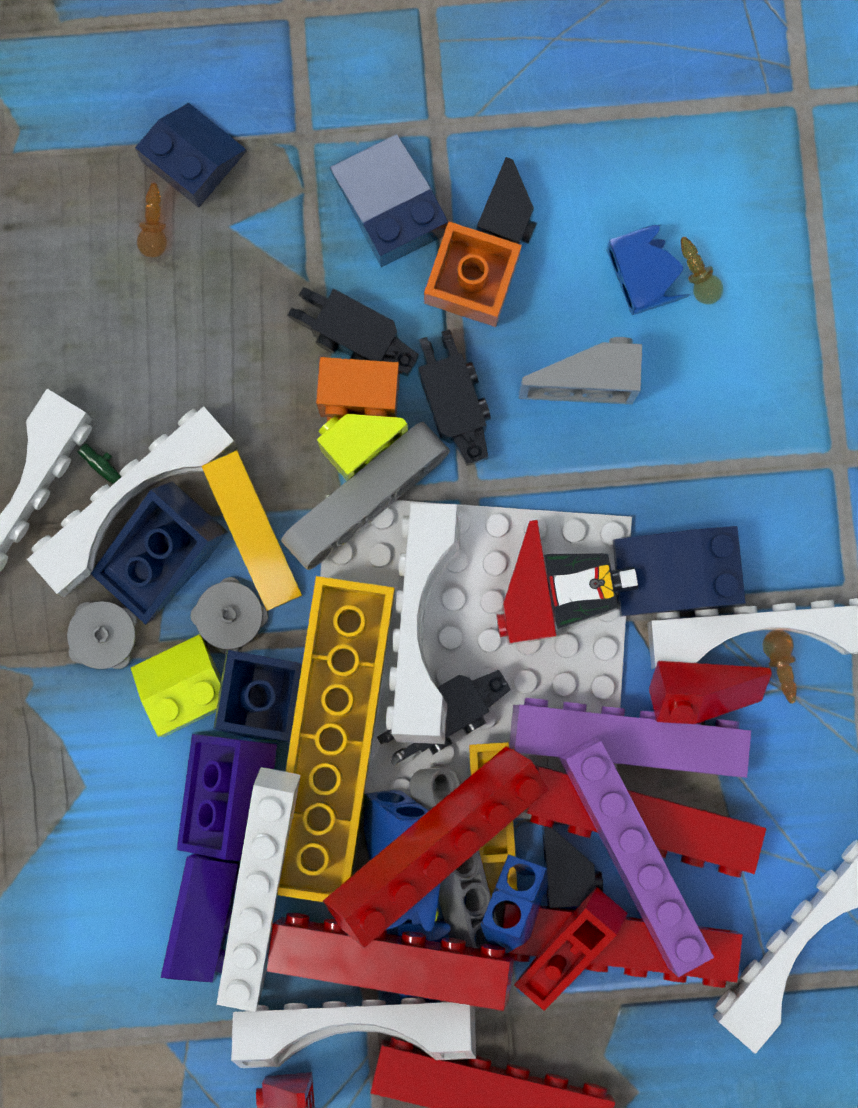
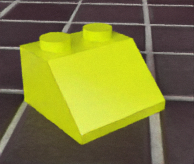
(358, 440)
(178, 686)

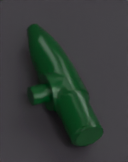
(99, 463)

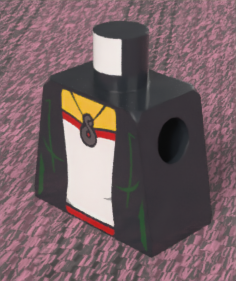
(585, 586)

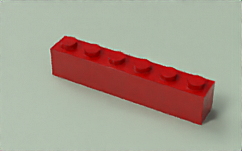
(673, 826)
(435, 846)
(633, 947)
(392, 962)
(419, 1079)

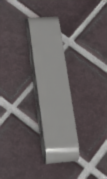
(365, 495)
(466, 879)

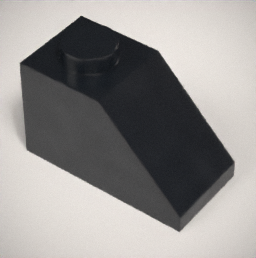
(508, 208)
(569, 872)

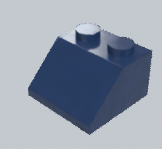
(189, 152)
(257, 696)

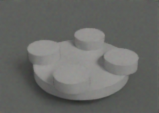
(229, 615)
(102, 635)

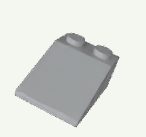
(595, 375)

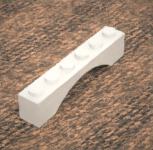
(52, 434)
(431, 545)
(72, 551)
(691, 638)
(257, 888)
(756, 1005)
(273, 1036)

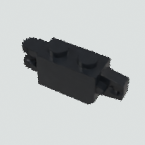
(354, 330)
(453, 400)
(466, 706)

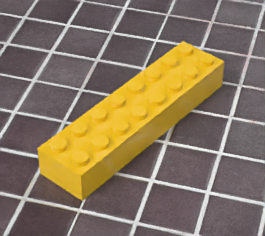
(334, 732)

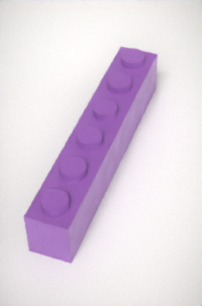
(631, 740)
(636, 857)

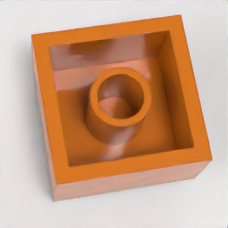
(472, 274)
(357, 387)

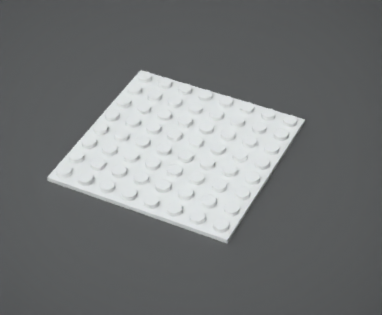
(463, 633)

